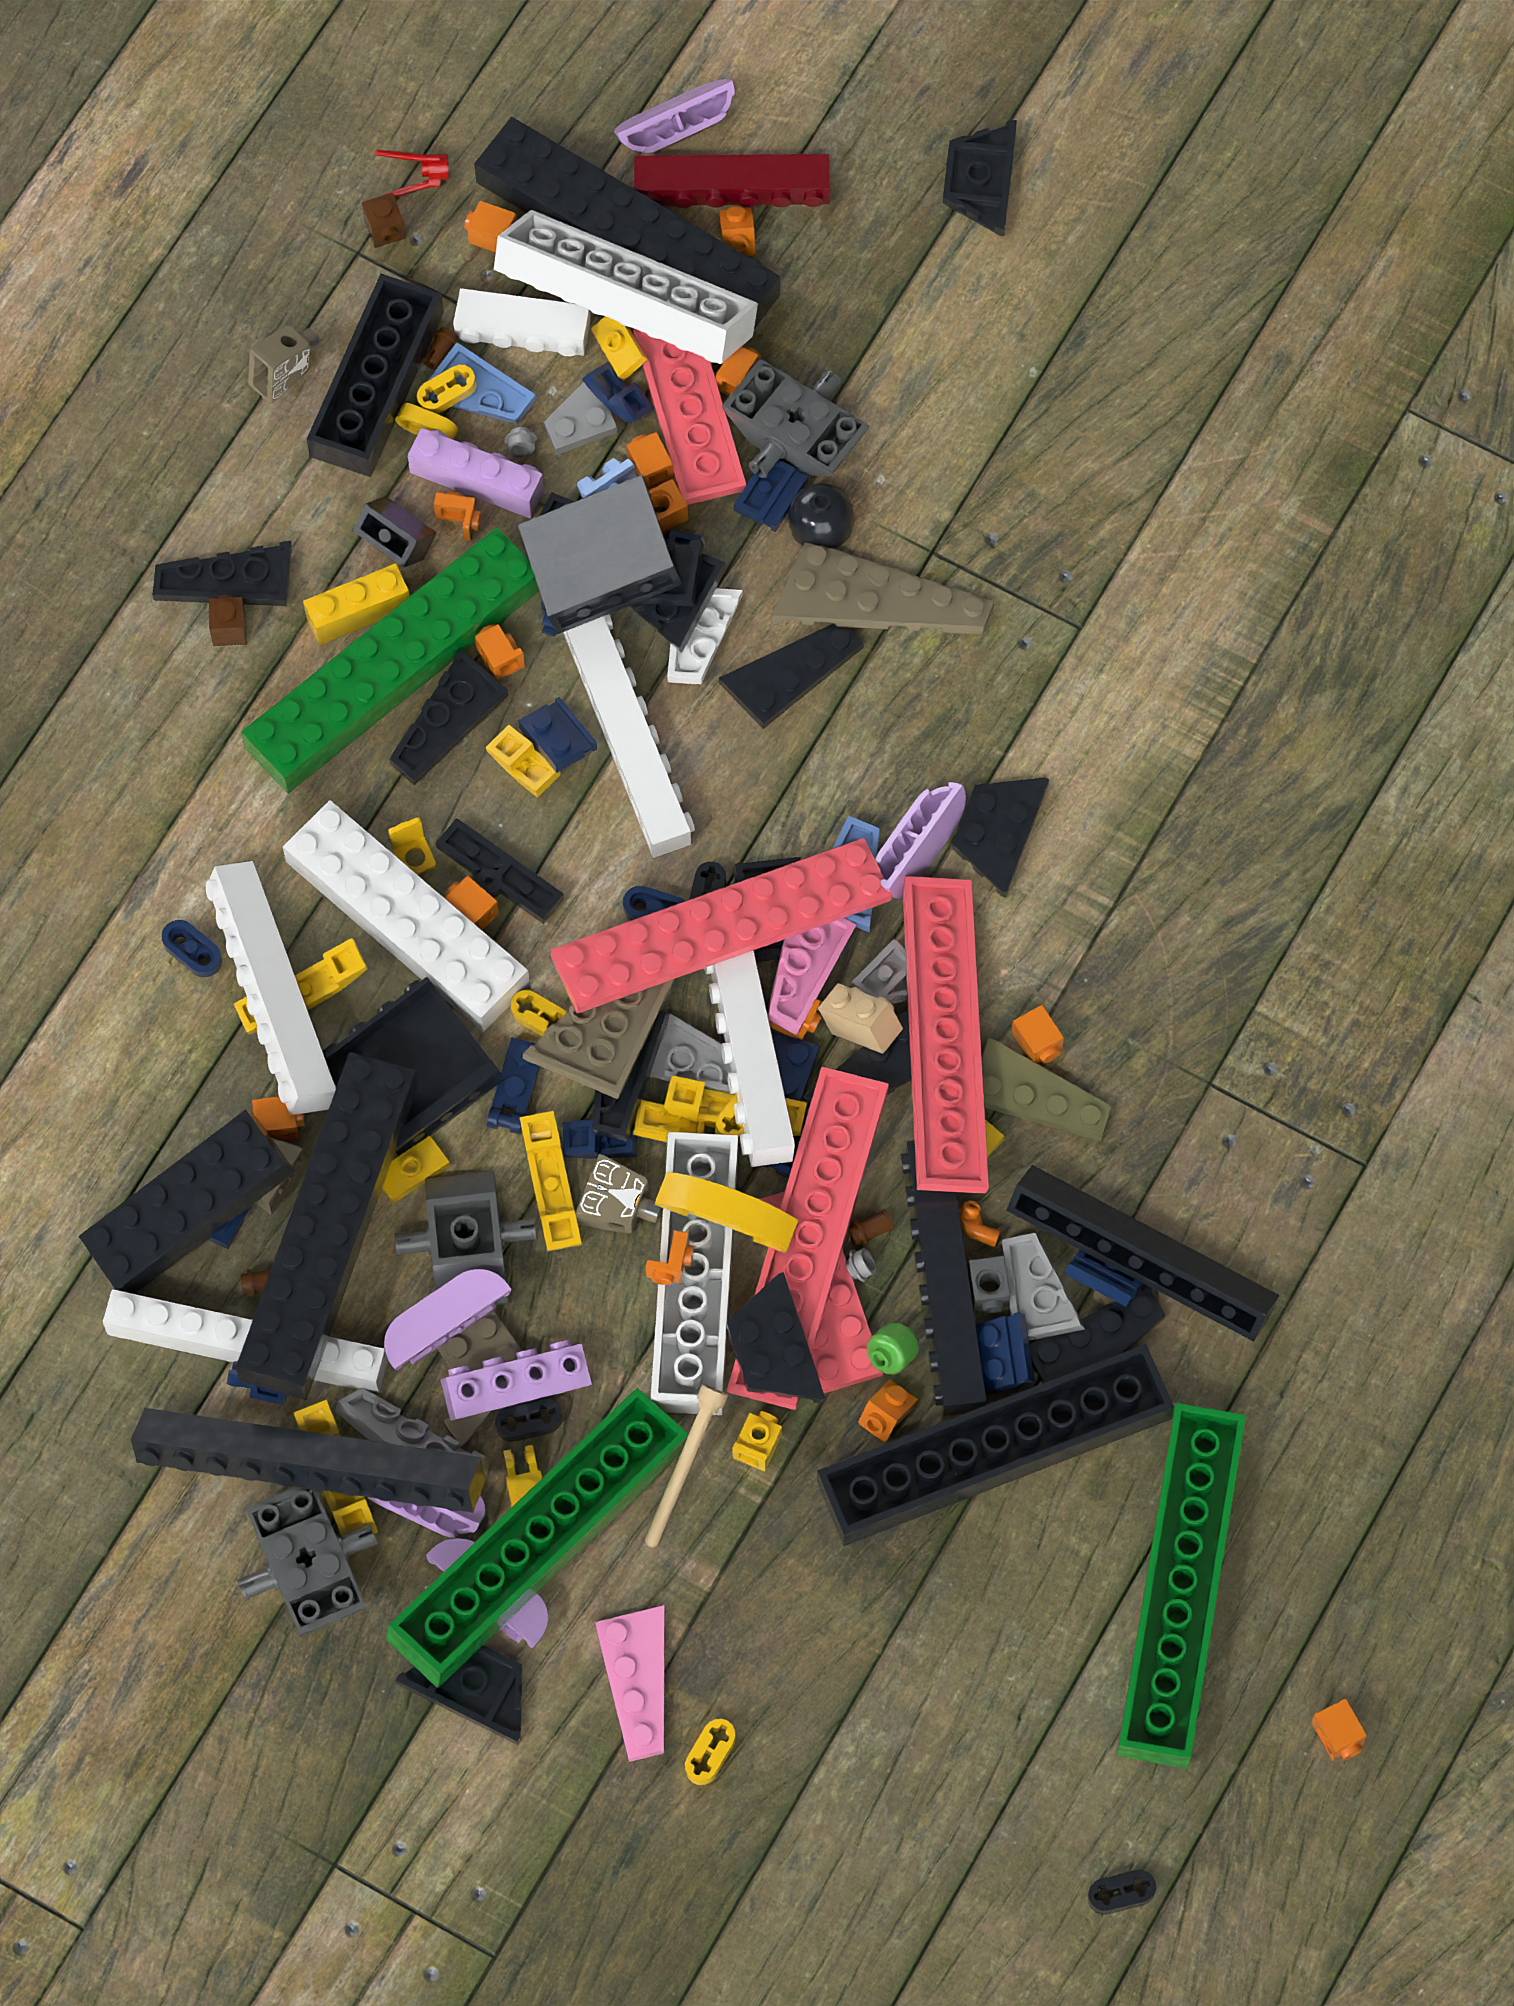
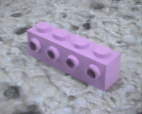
(476, 472)
(515, 1381)

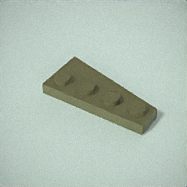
(1037, 1095)

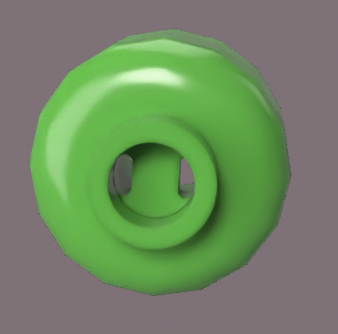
(894, 1347)

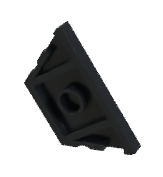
(981, 175)
(998, 828)
(773, 1345)
(481, 1690)

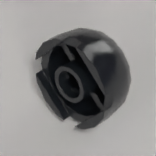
(821, 516)

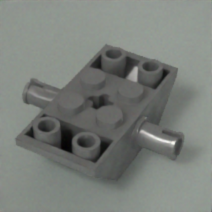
(793, 421)
(464, 1206)
(295, 1529)

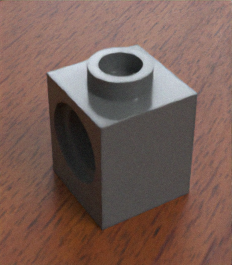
(991, 1270)

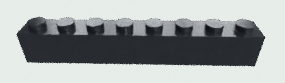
(1142, 1252)
(946, 1294)

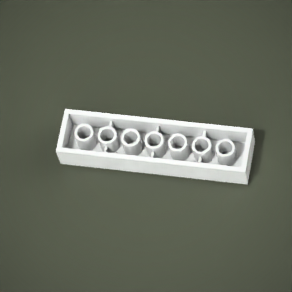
(625, 286)
(406, 915)
(694, 1313)

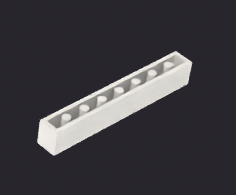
(629, 736)
(270, 988)
(752, 1061)
(224, 1335)

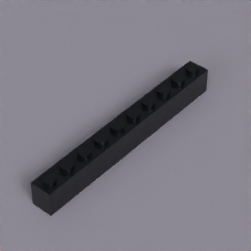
(308, 1460)

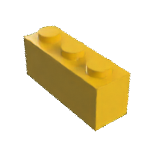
(355, 604)

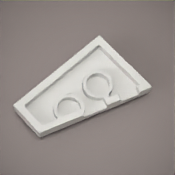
(703, 644)

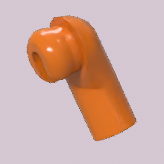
(973, 1224)

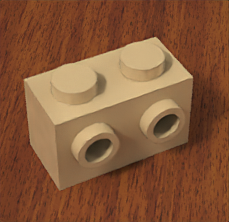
(860, 1017)

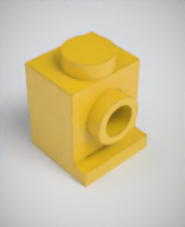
(757, 1452)

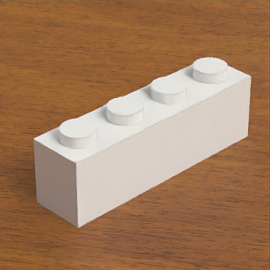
(522, 322)

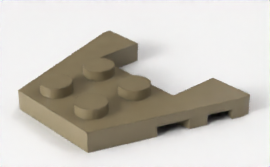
(477, 1343)

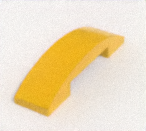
(320, 981)
(697, 1104)
(550, 1181)
(728, 1208)
(348, 1511)

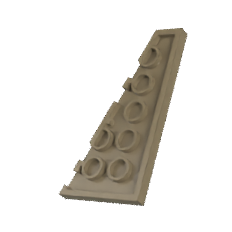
(865, 594)
(600, 1043)

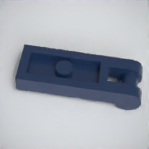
(515, 1090)

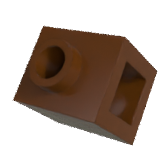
(383, 220)
(227, 621)

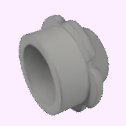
(520, 441)
(861, 1264)

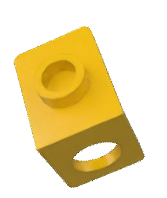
(409, 837)

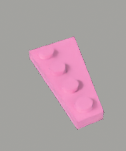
(804, 970)
(635, 1669)

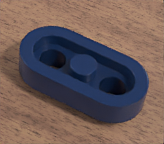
(653, 899)
(193, 949)

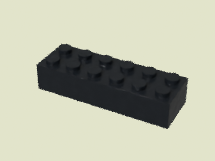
(375, 375)
(186, 1203)

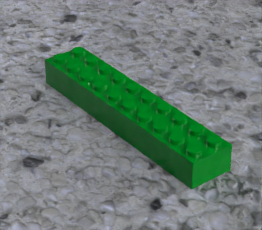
(390, 661)
(536, 1537)
(1181, 1586)

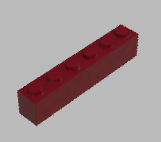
(734, 179)

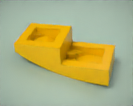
(522, 761)

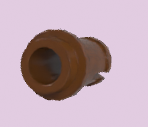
(440, 347)
(870, 1228)
(254, 1281)

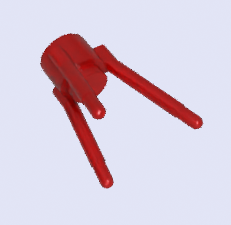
(433, 166)

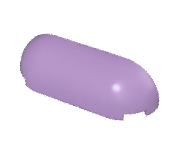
(677, 117)
(920, 836)
(443, 1315)
(438, 1519)
(526, 1624)

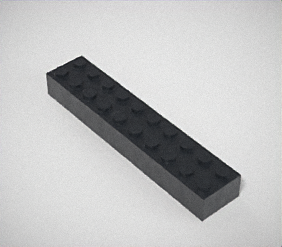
(561, 185)
(327, 1226)
(994, 1444)

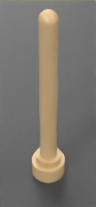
(709, 1402)

